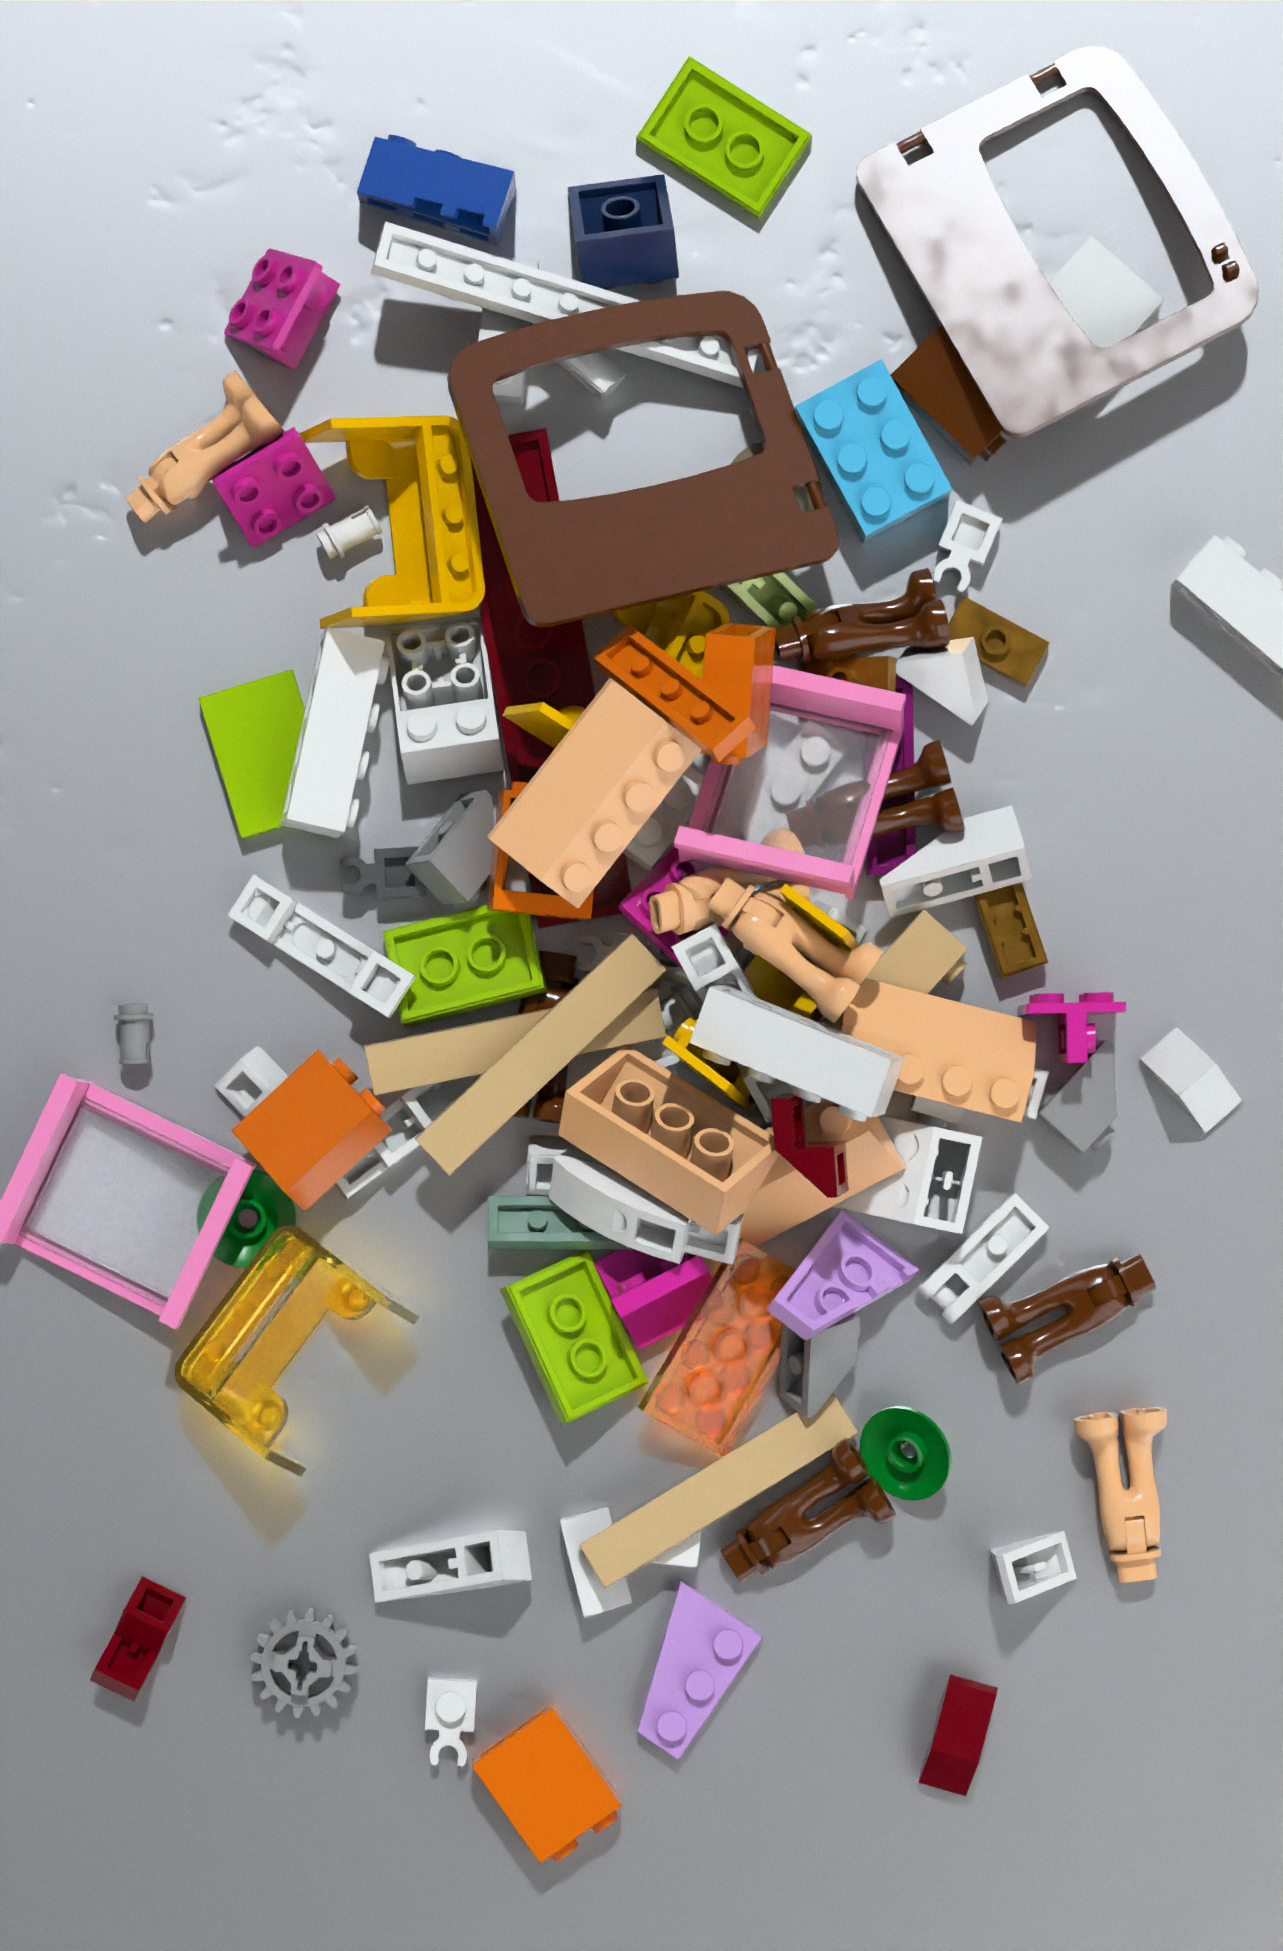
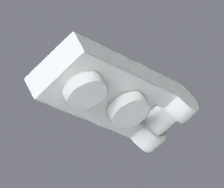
(663, 824)
(984, 1256)

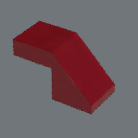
(818, 1162)
(138, 1638)
(958, 1735)

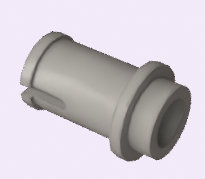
(134, 1033)

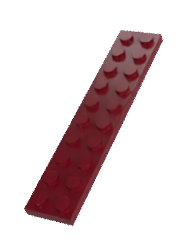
(533, 661)

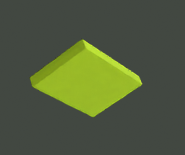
(724, 137)
(255, 746)
(465, 962)
(574, 1336)

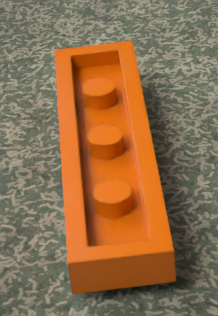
(674, 693)

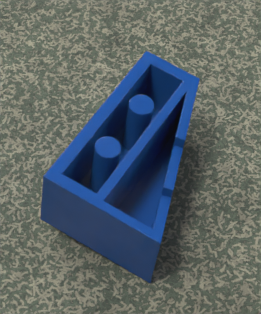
(438, 188)

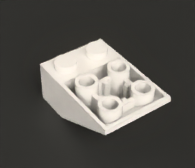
(444, 700)
(934, 1184)

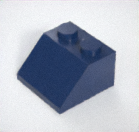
(623, 232)

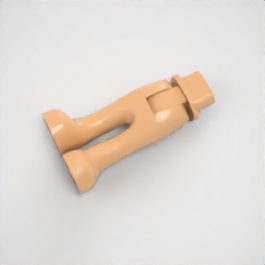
(199, 457)
(685, 903)
(776, 932)
(1133, 1515)

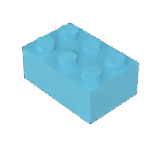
(872, 451)

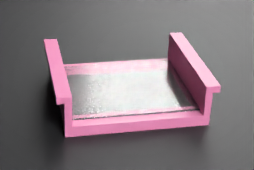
(808, 796)
(122, 1197)

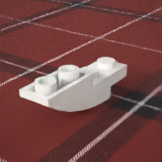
(634, 1216)

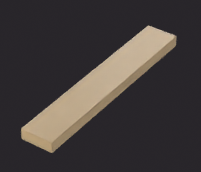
(476, 1046)
(540, 1054)
(715, 1491)

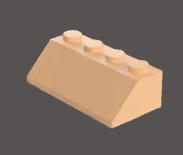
(594, 793)
(949, 1047)
(668, 1138)
(790, 1198)

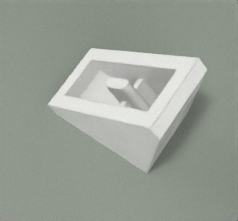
(947, 676)
(1191, 1079)
(1033, 1566)

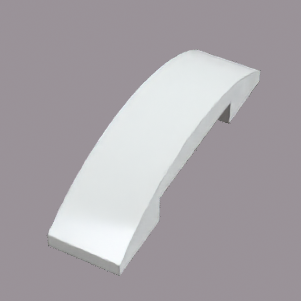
(321, 946)
(709, 963)

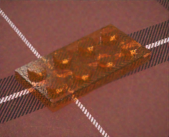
(722, 1352)

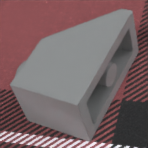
(457, 852)
(1085, 1102)
(816, 1366)

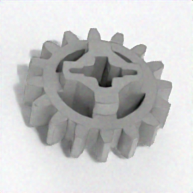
(280, 1661)

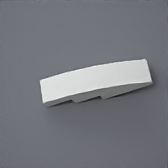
(407, 1120)

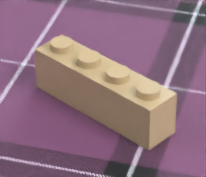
(919, 957)

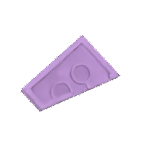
(839, 1277)
(694, 1668)

